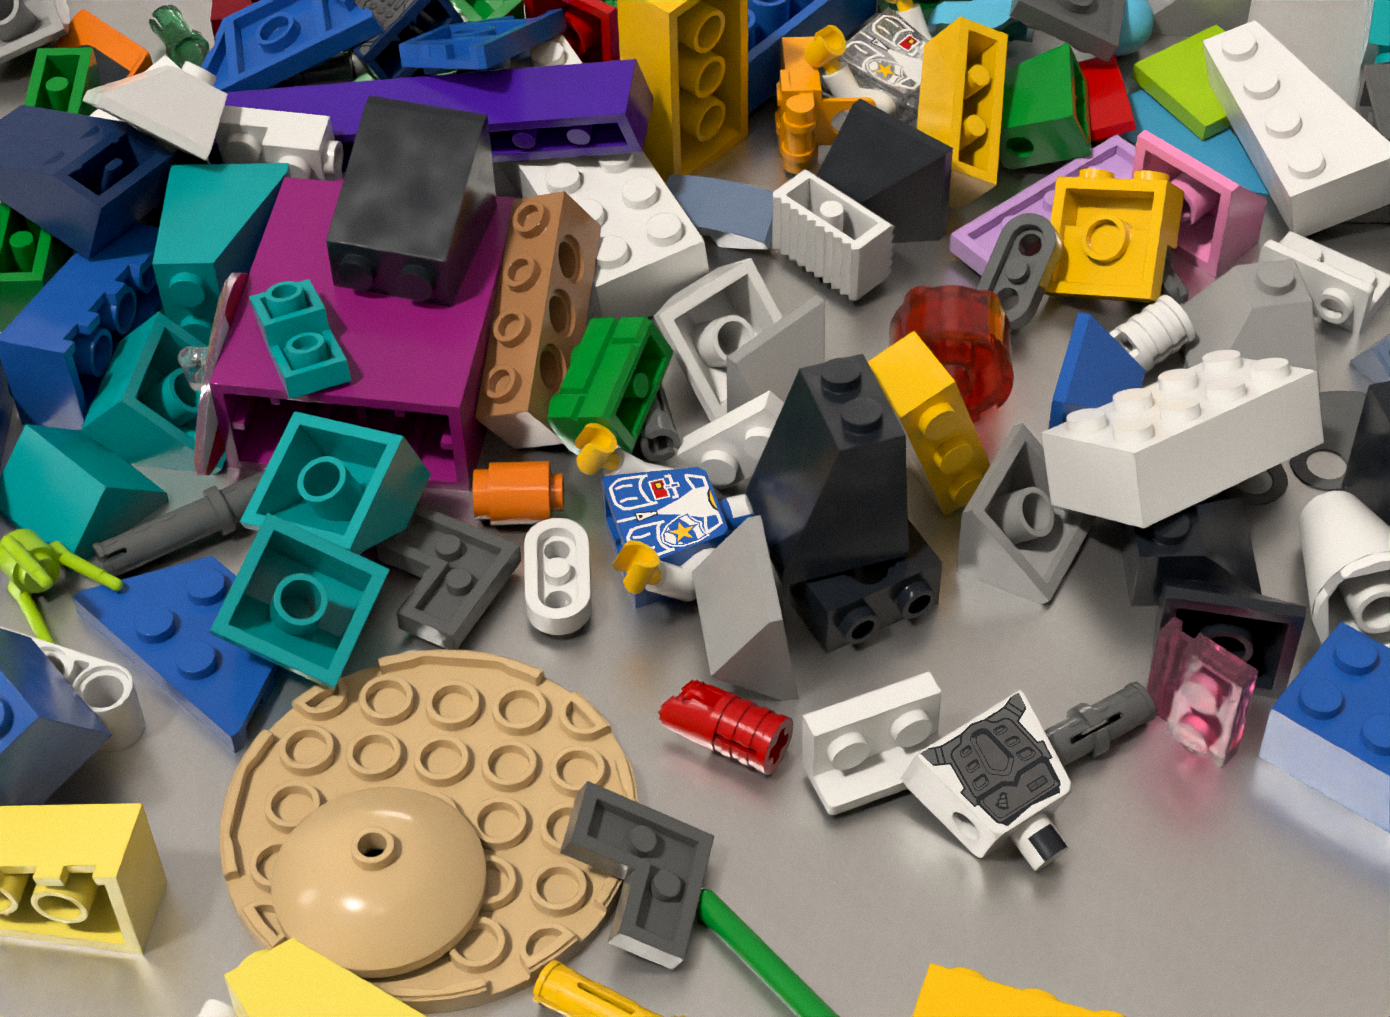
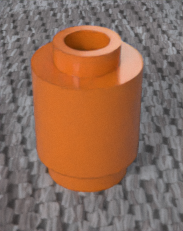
(517, 493)

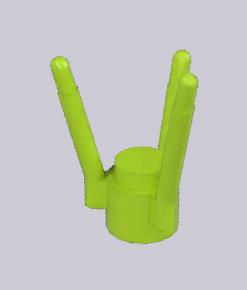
(36, 567)

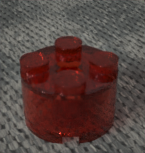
(966, 335)

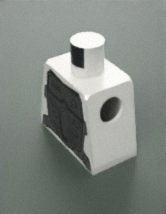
(995, 783)

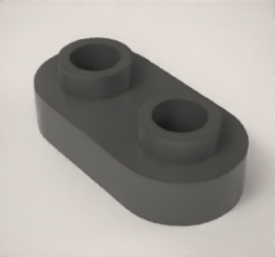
(1020, 275)

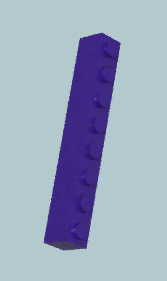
(529, 110)

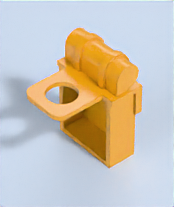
(802, 114)

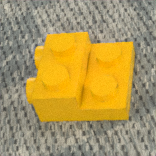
(1114, 234)

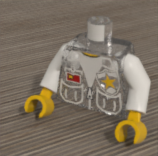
(877, 61)

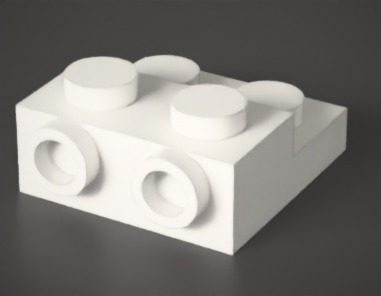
(281, 137)

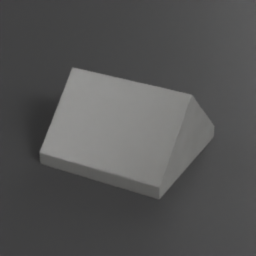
(1013, 531)
(744, 615)

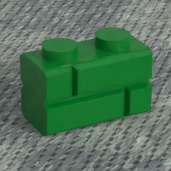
(611, 380)

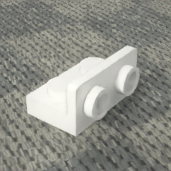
(1339, 286)
(867, 742)

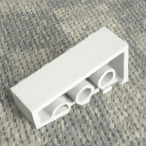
(1299, 134)

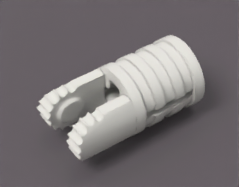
(1155, 332)

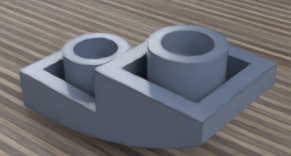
(726, 210)

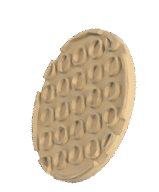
(487, 743)

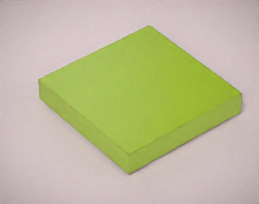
(1181, 84)

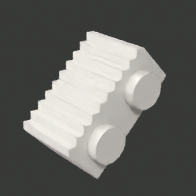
(831, 235)

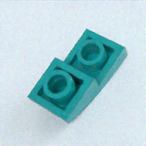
(299, 338)

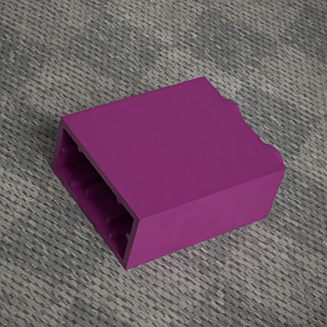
(408, 360)

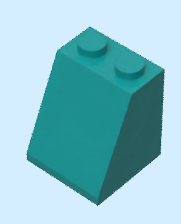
(209, 230)

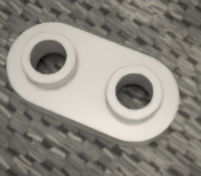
(557, 581)

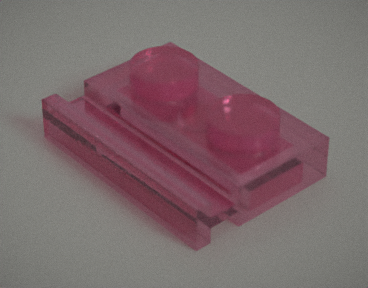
(1200, 692)

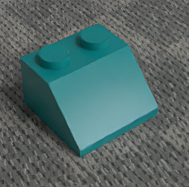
(145, 401)
(339, 482)
(299, 601)

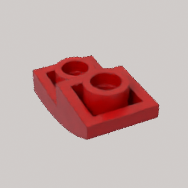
(1108, 100)

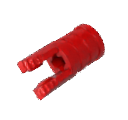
(729, 725)

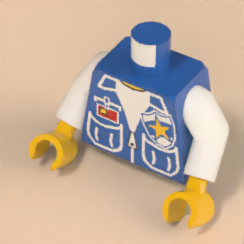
(657, 517)

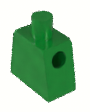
(1045, 111)

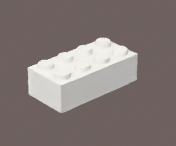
(1182, 438)

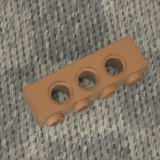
(537, 316)

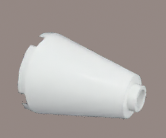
(1346, 565)

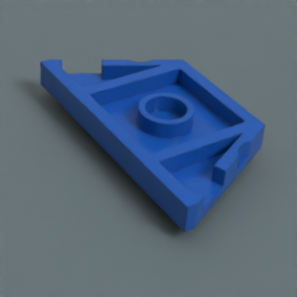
(283, 38)
(481, 43)
(164, 629)

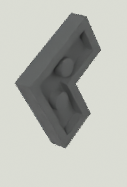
(459, 574)
(655, 857)

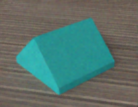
(73, 489)

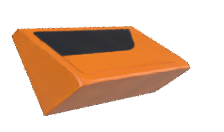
(114, 53)

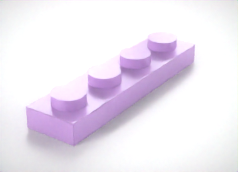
(978, 238)

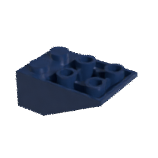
(79, 174)

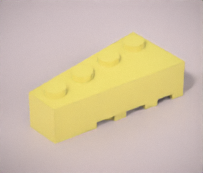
(79, 875)

